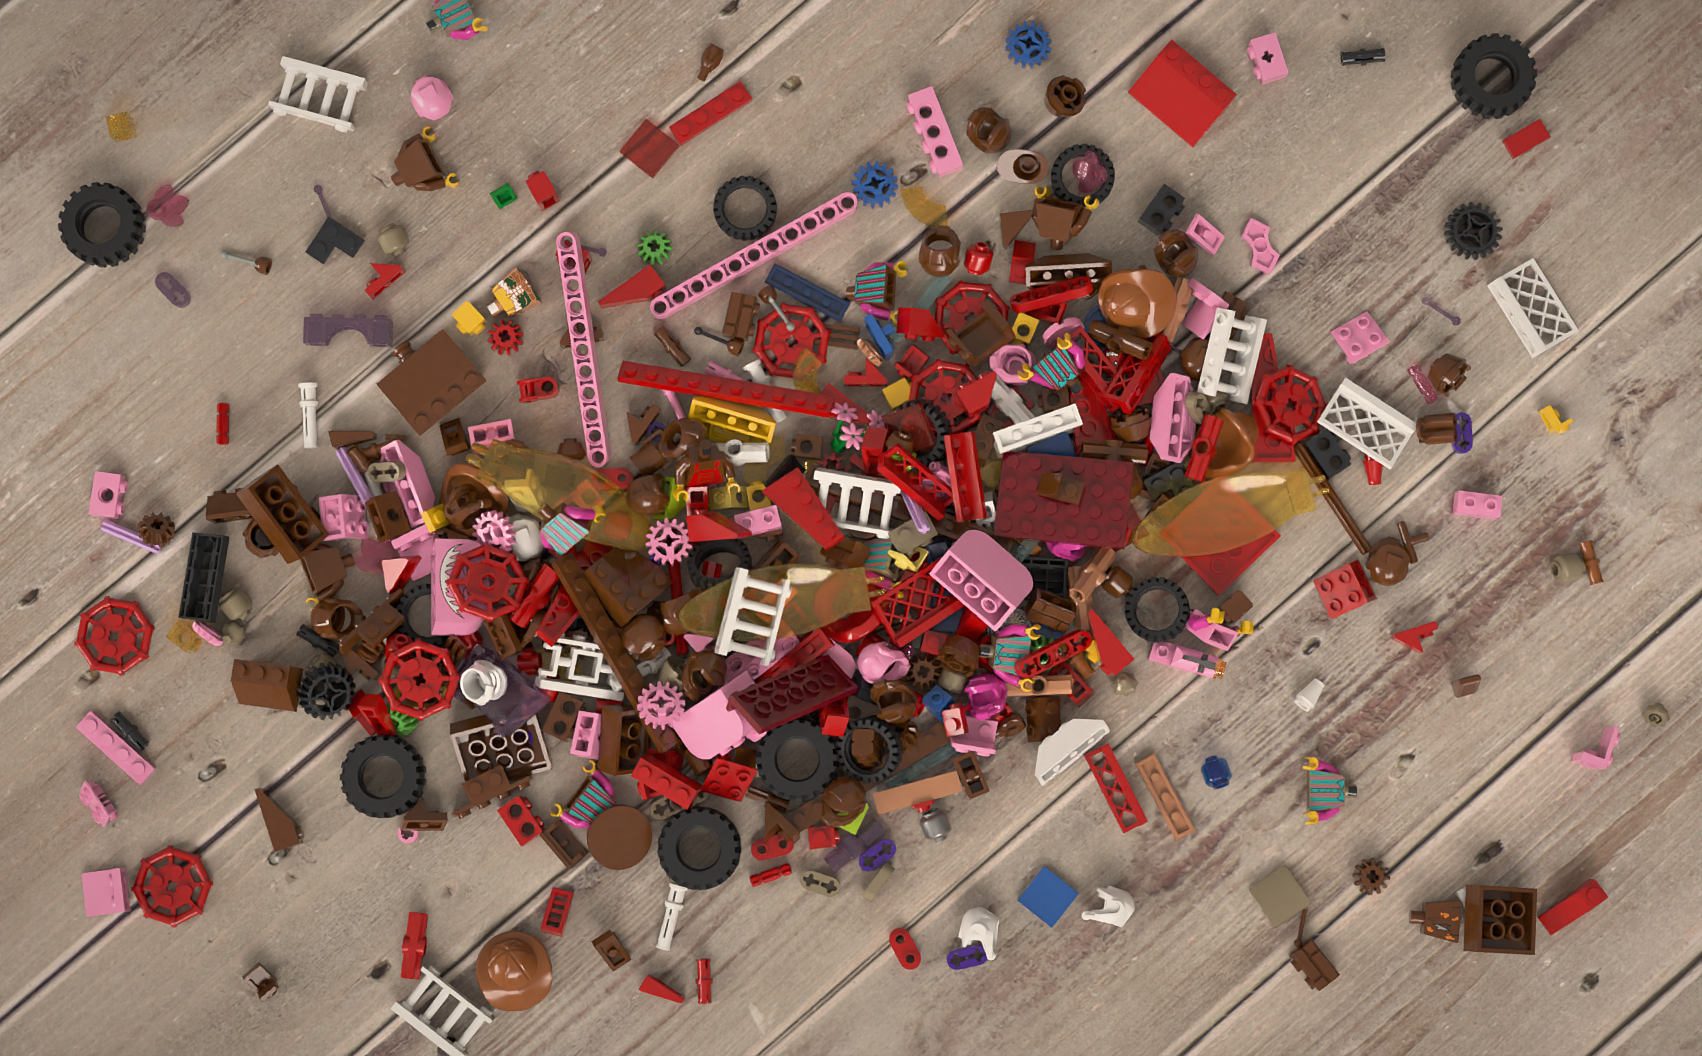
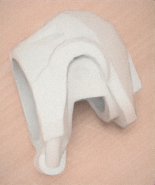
(528, 538)
(483, 682)
(1117, 906)
(980, 925)

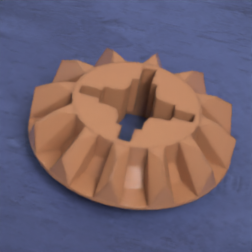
(870, 351)

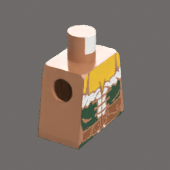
(513, 295)

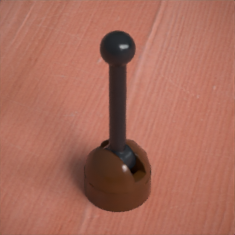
(734, 345)

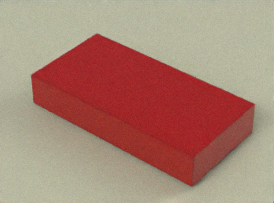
(1526, 139)

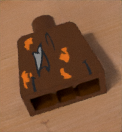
(1439, 919)

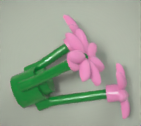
(851, 436)

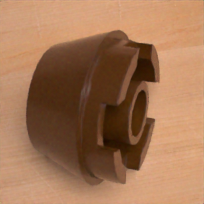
(1065, 96)
(1448, 373)
(1132, 427)
(959, 655)

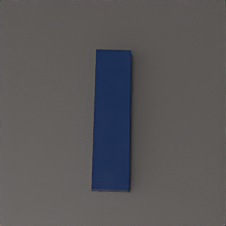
(807, 292)

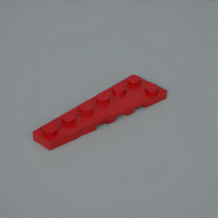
(1268, 446)
(562, 609)

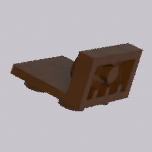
(505, 636)

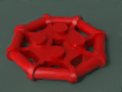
(964, 307)
(780, 334)
(946, 385)
(1295, 393)
(482, 593)
(102, 632)
(413, 668)
(161, 879)

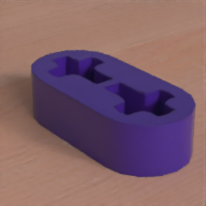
(1467, 434)
(874, 850)
(968, 962)

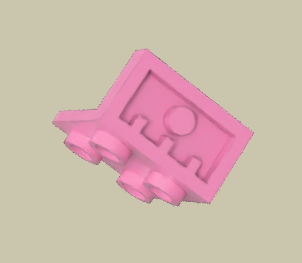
(1202, 314)
(343, 517)
(417, 543)
(979, 739)
(1603, 757)
(106, 892)

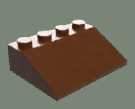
(431, 382)
(482, 749)

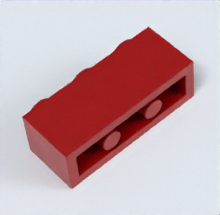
(667, 781)

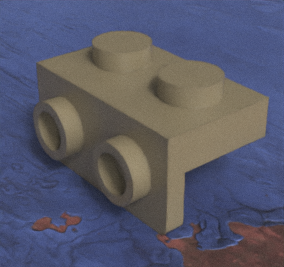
(907, 537)

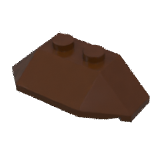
(1059, 268)

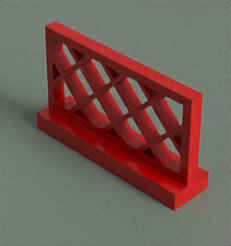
(923, 621)

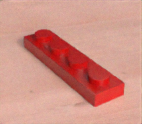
(710, 113)
(808, 650)

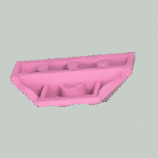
(1171, 425)
(414, 487)

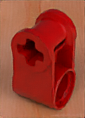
(536, 389)

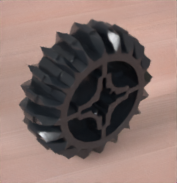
(1476, 239)
(332, 706)

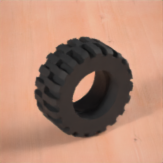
(1513, 57)
(82, 205)
(354, 768)
(797, 789)
(669, 848)

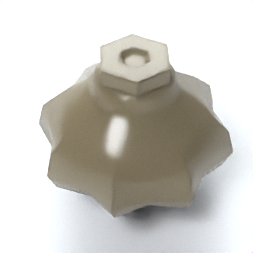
(233, 634)
(1124, 684)
(1656, 715)

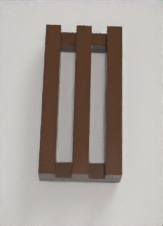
(841, 336)
(458, 643)

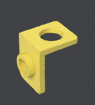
(721, 499)
(904, 562)

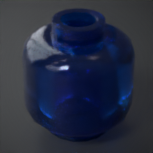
(1216, 772)

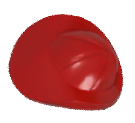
(858, 624)

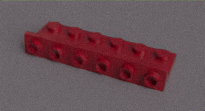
(792, 694)

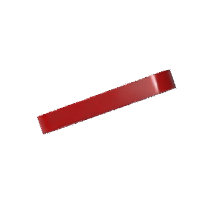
(1072, 289)
(1053, 656)

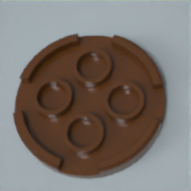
(619, 837)

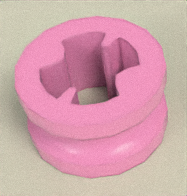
(410, 839)

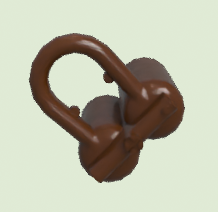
(1437, 429)

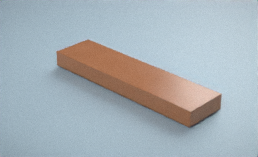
(917, 792)
(1165, 796)

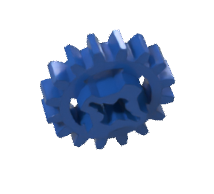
(1020, 43)
(866, 187)

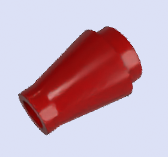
(1373, 470)

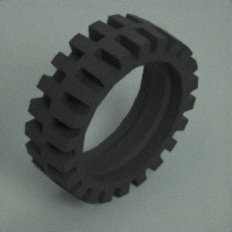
(1073, 152)
(751, 183)
(941, 426)
(710, 548)
(1149, 585)
(403, 608)
(893, 743)

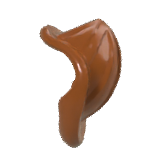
(1234, 444)

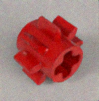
(833, 459)
(529, 661)

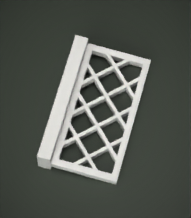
(1520, 319)
(1373, 407)

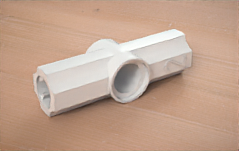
(1010, 402)
(747, 451)

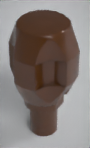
(710, 60)
(1010, 726)

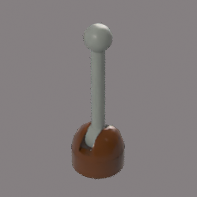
(261, 264)
(769, 296)

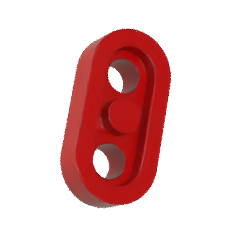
(614, 473)
(772, 848)
(906, 948)

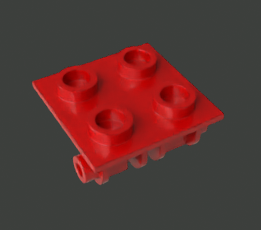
(728, 778)

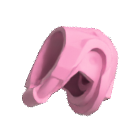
(431, 97)
(1009, 360)
(877, 658)

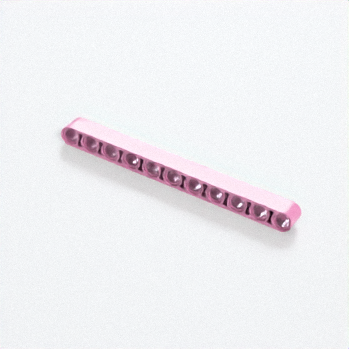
(748, 265)
(586, 338)

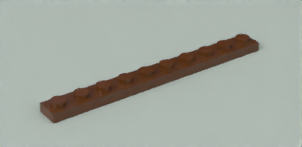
(946, 527)
(609, 643)
(928, 742)

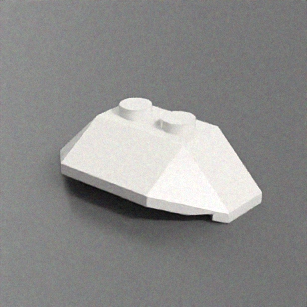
(1067, 746)

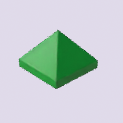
(503, 196)

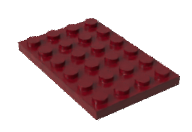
(1097, 520)

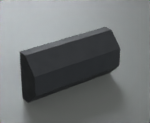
(1047, 575)
(204, 577)

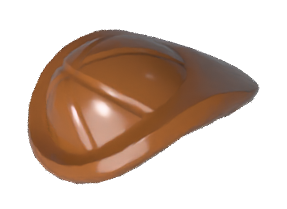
(1139, 300)
(466, 473)
(514, 971)

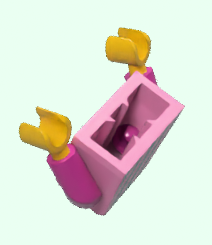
(1213, 630)

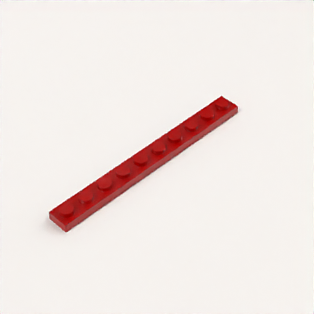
(726, 389)

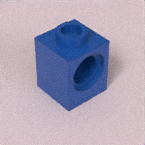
(937, 701)

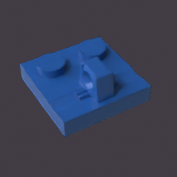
(879, 335)

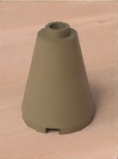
(672, 672)

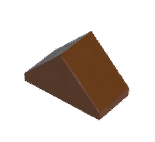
(1011, 225)

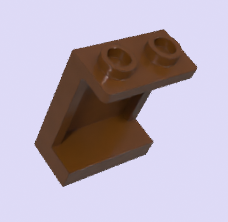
(981, 335)

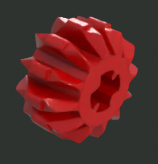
(513, 334)

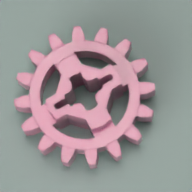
(496, 532)
(658, 542)
(651, 706)

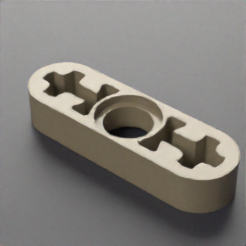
(667, 813)

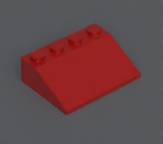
(1182, 93)

